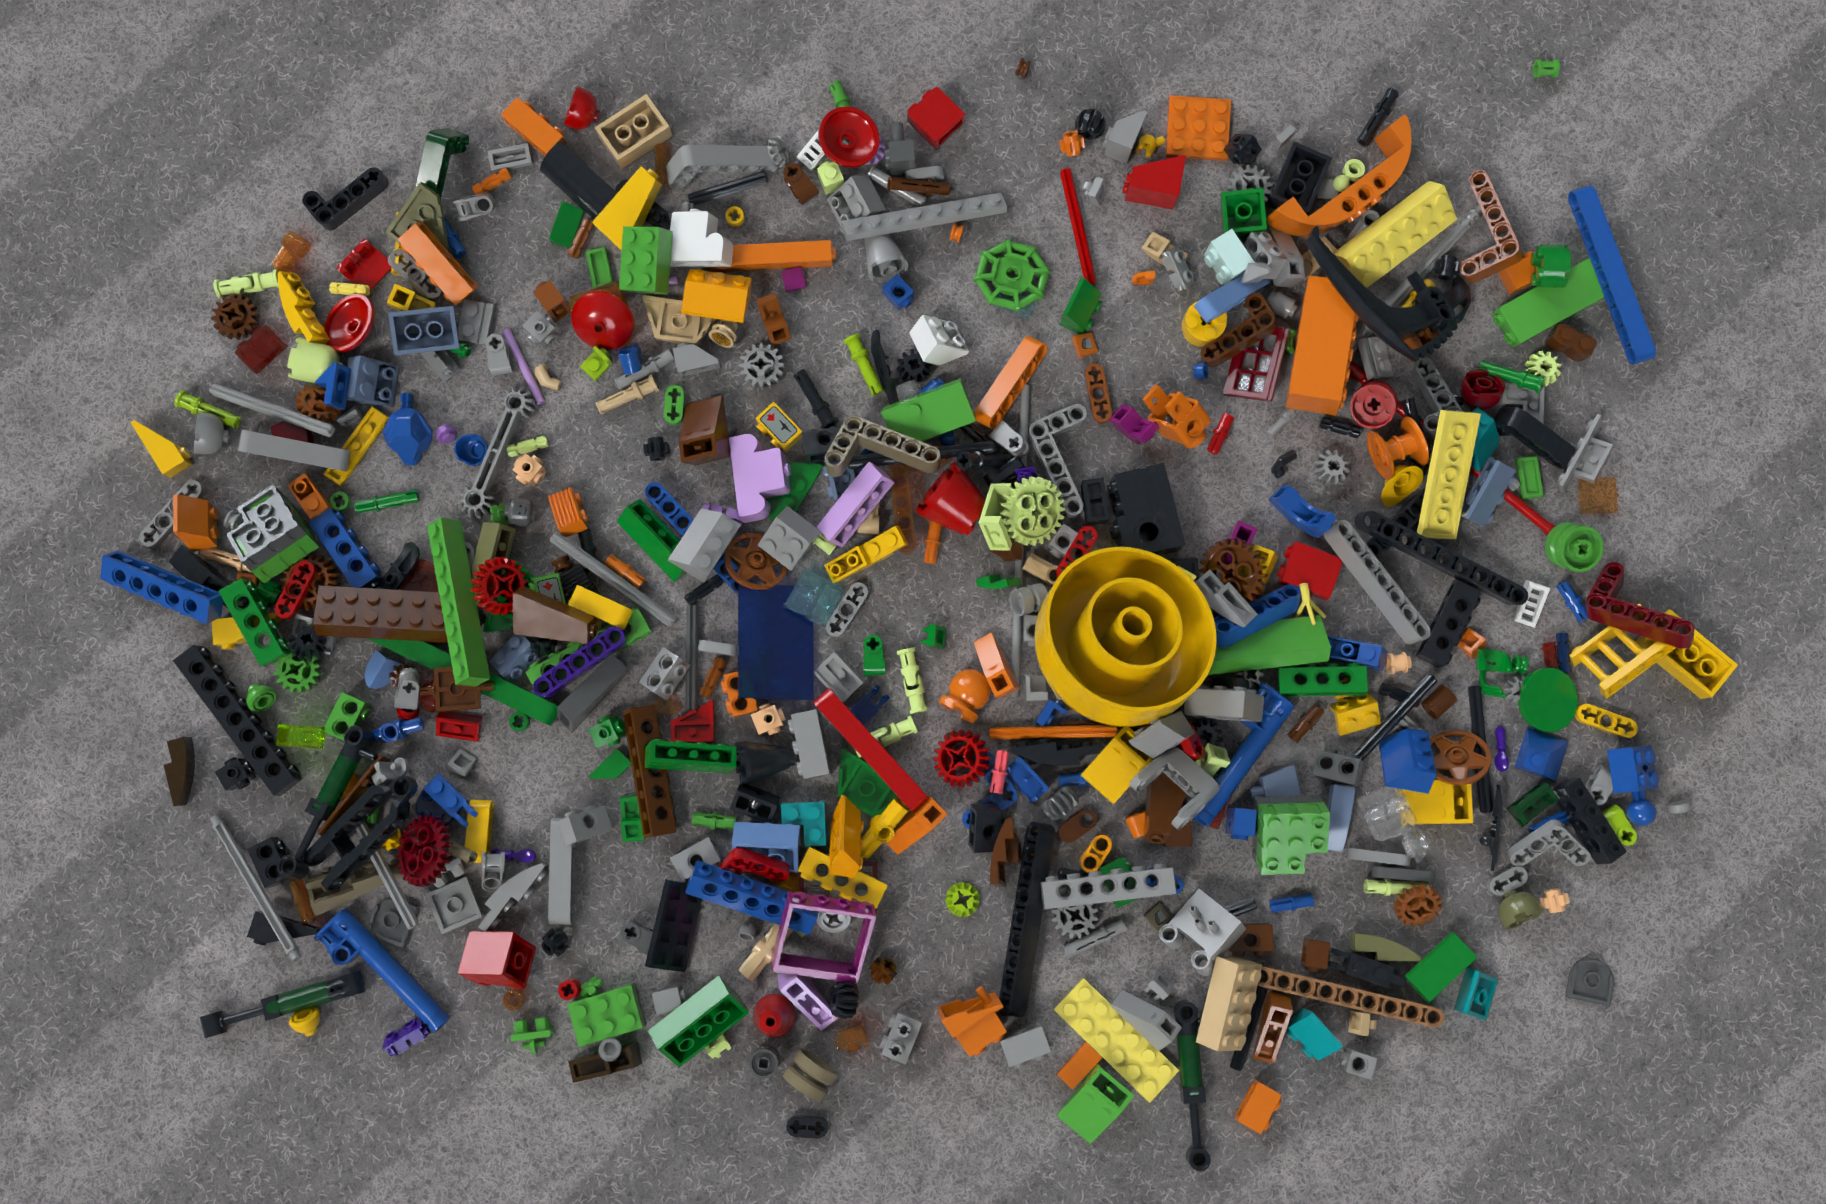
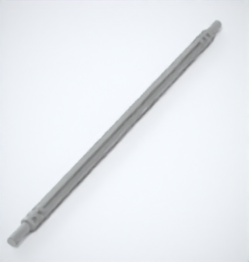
(1401, 292)

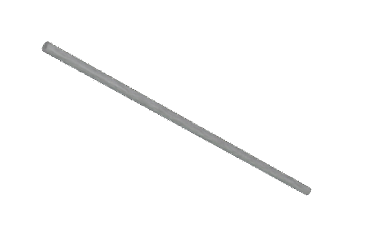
(1016, 635)

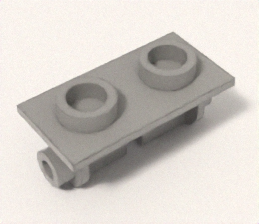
(1175, 259)
(441, 363)

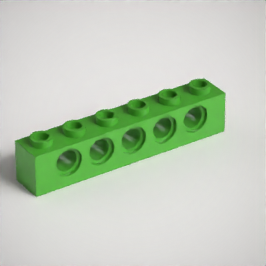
(639, 630)

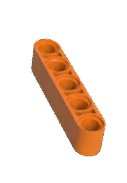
(1010, 382)

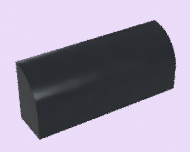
(577, 180)

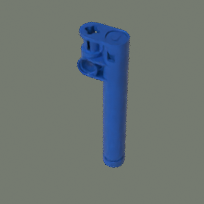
(1275, 712)
(348, 933)

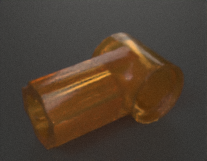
(292, 249)

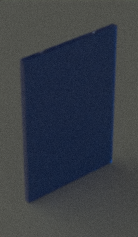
(773, 646)

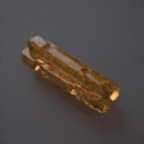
(660, 163)

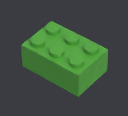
(645, 260)
(606, 1014)

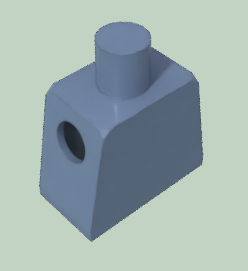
(1277, 783)

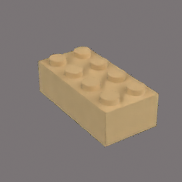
(1229, 1003)

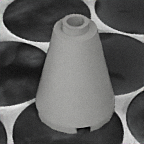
(883, 258)

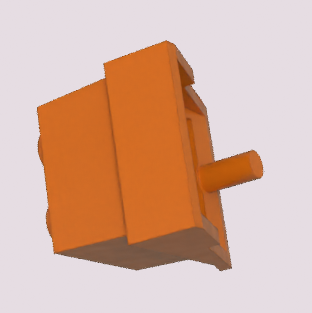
(974, 1021)

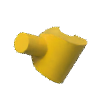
(1149, 143)

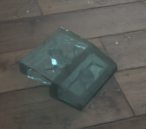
(814, 597)

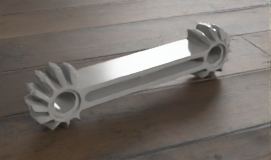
(496, 452)

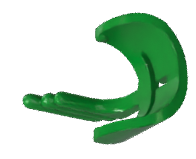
(1501, 663)

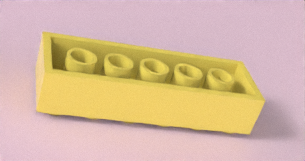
(1398, 233)

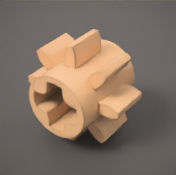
(1554, 900)

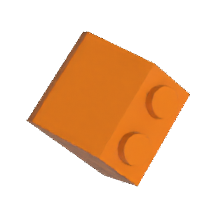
(195, 522)

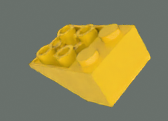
(1116, 766)
(1443, 804)

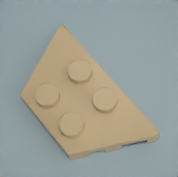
(671, 325)

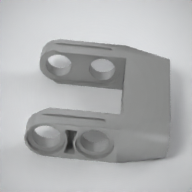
(1186, 775)

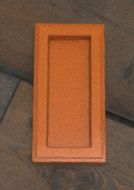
(1079, 1065)

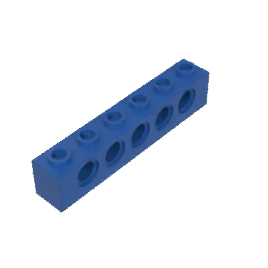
(161, 586)
(746, 896)

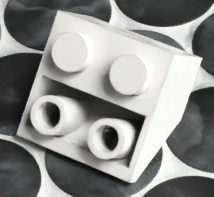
(938, 340)

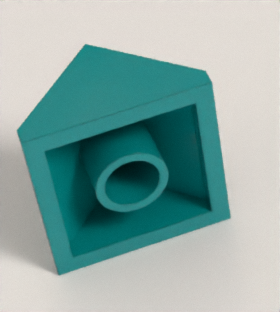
(1476, 994)

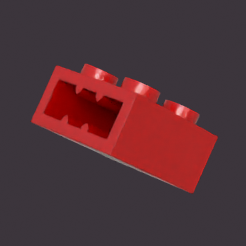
(935, 117)

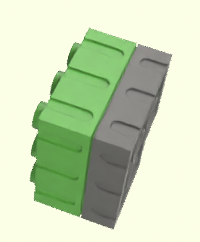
(271, 534)
(1288, 831)

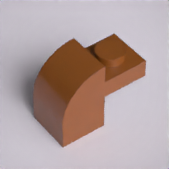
(773, 319)

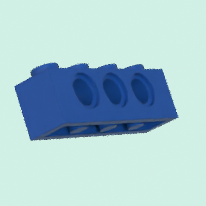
(324, 526)

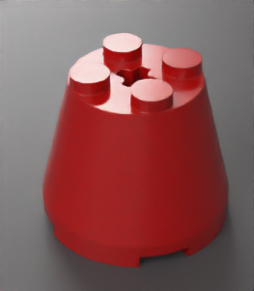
(953, 501)

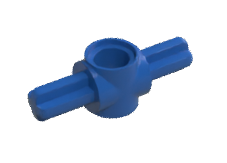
(403, 728)

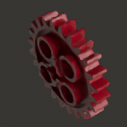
(424, 850)

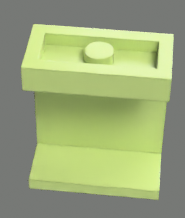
(991, 519)

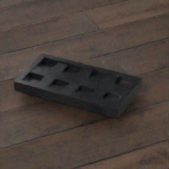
(673, 928)

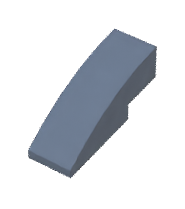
(1340, 808)

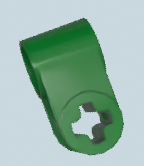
(873, 659)

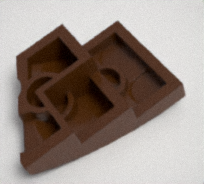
(1005, 852)

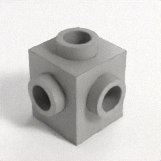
(541, 329)

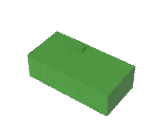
(931, 412)

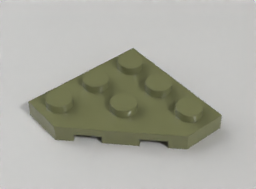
(421, 206)

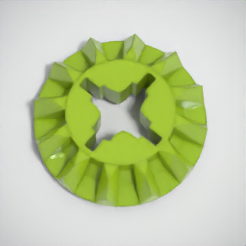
(952, 897)

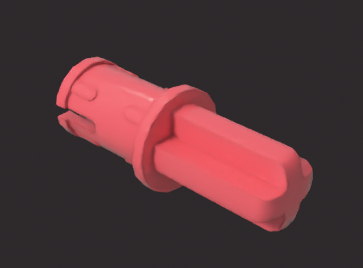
(999, 772)

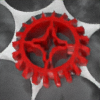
(486, 575)
(967, 751)

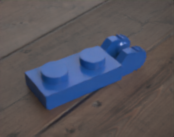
(449, 798)

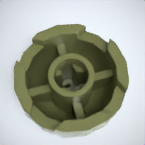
(1518, 908)

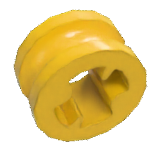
(731, 210)

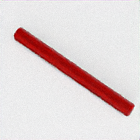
(1078, 226)

